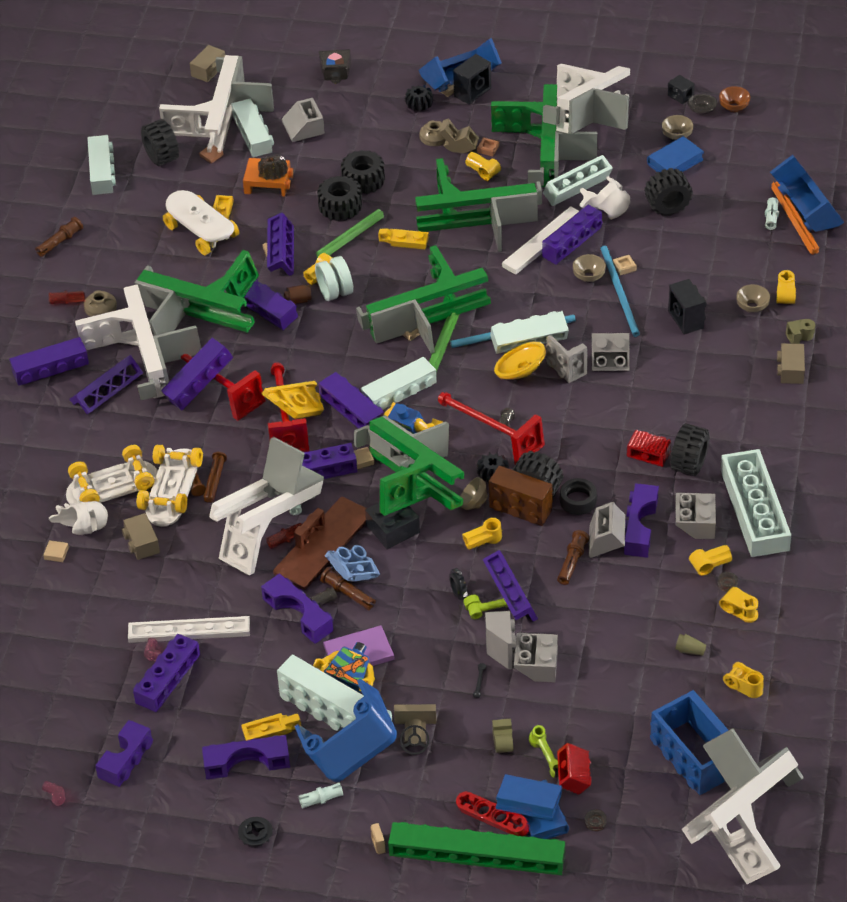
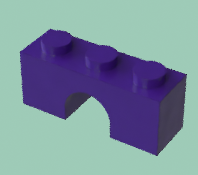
(117, 766)

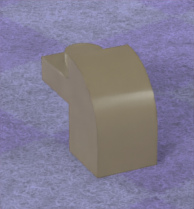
(458, 140)

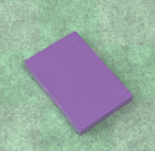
(377, 645)

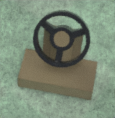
(415, 720)

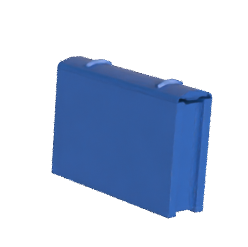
(677, 155)
(528, 797)
(546, 828)

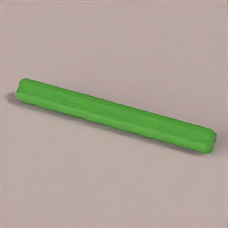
(351, 233)
(443, 340)

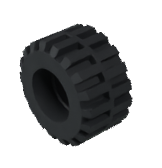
(160, 142)
(365, 168)
(668, 192)
(339, 198)
(690, 449)
(541, 468)

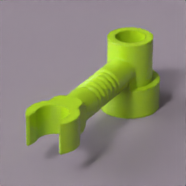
(475, 607)
(538, 740)

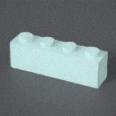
(252, 127)
(100, 164)
(580, 177)
(533, 329)
(401, 383)

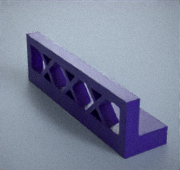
(280, 244)
(100, 381)
(509, 586)

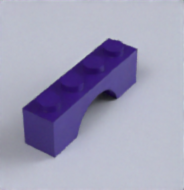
(644, 503)
(281, 593)
(222, 757)

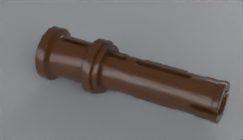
(65, 232)
(576, 543)
(342, 585)

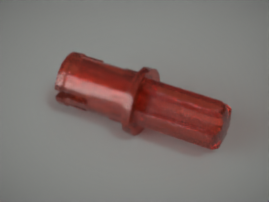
(65, 297)
(282, 536)

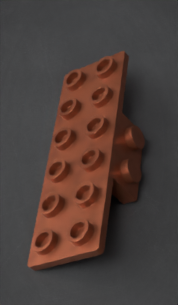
(317, 537)

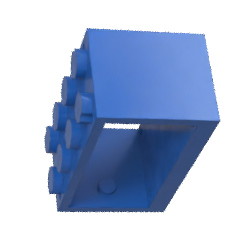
(693, 710)

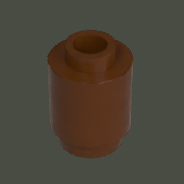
(298, 294)

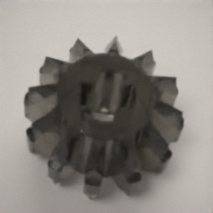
(272, 167)

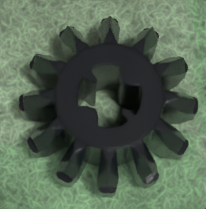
(419, 98)
(488, 464)

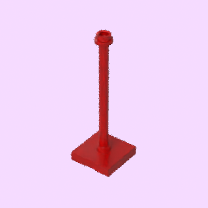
(243, 395)
(290, 432)
(525, 439)

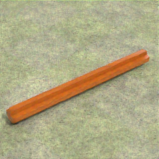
(796, 219)

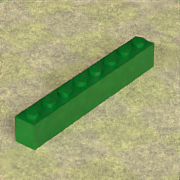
(477, 848)

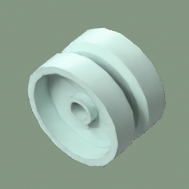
(334, 278)

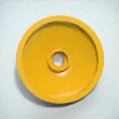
(520, 361)

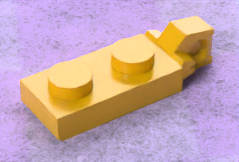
(404, 238)
(270, 726)

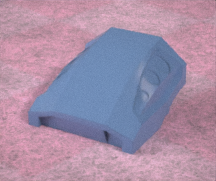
(353, 563)

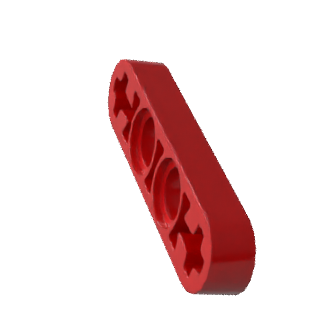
(490, 817)

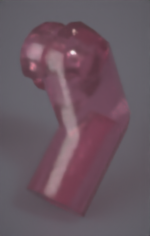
(150, 652)
(57, 792)

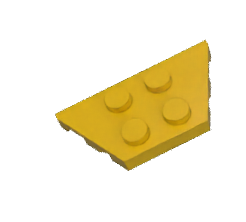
(296, 399)

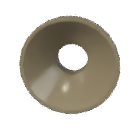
(676, 124)
(431, 136)
(589, 264)
(753, 294)
(96, 307)
(474, 494)

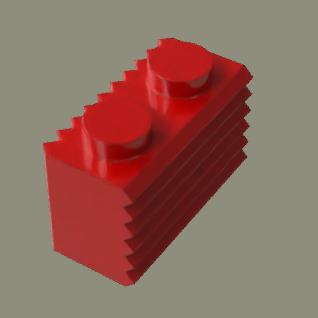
(649, 448)
(574, 768)

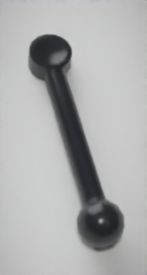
(481, 667)

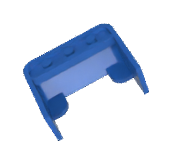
(440, 73)
(806, 195)
(356, 742)

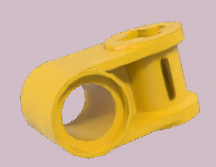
(786, 288)
(740, 605)
(745, 680)

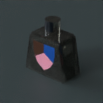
(335, 65)

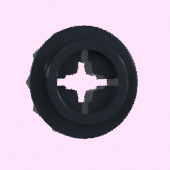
(458, 583)
(261, 825)

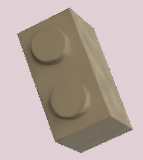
(204, 65)
(791, 363)
(140, 536)

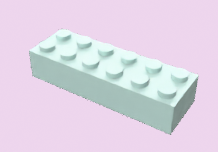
(755, 503)
(317, 693)

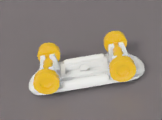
(198, 218)
(112, 481)
(171, 484)

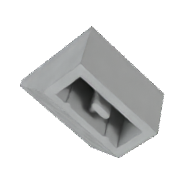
(303, 120)
(610, 351)
(696, 514)
(606, 529)
(500, 637)
(536, 656)

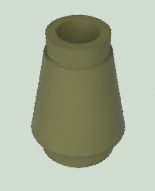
(690, 645)

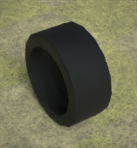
(578, 507)

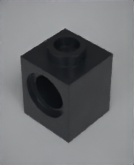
(680, 89)

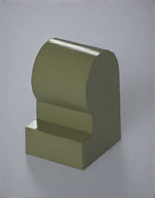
(800, 330)
(502, 735)

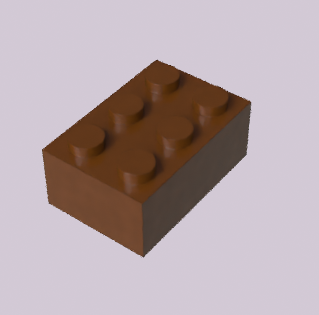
(520, 495)

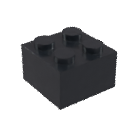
(472, 79)
(686, 306)
(392, 527)

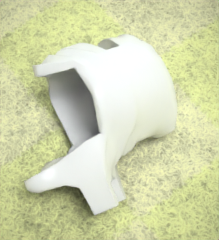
(610, 199)
(82, 516)

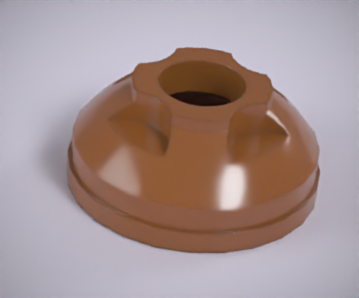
(734, 95)

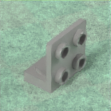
(568, 364)

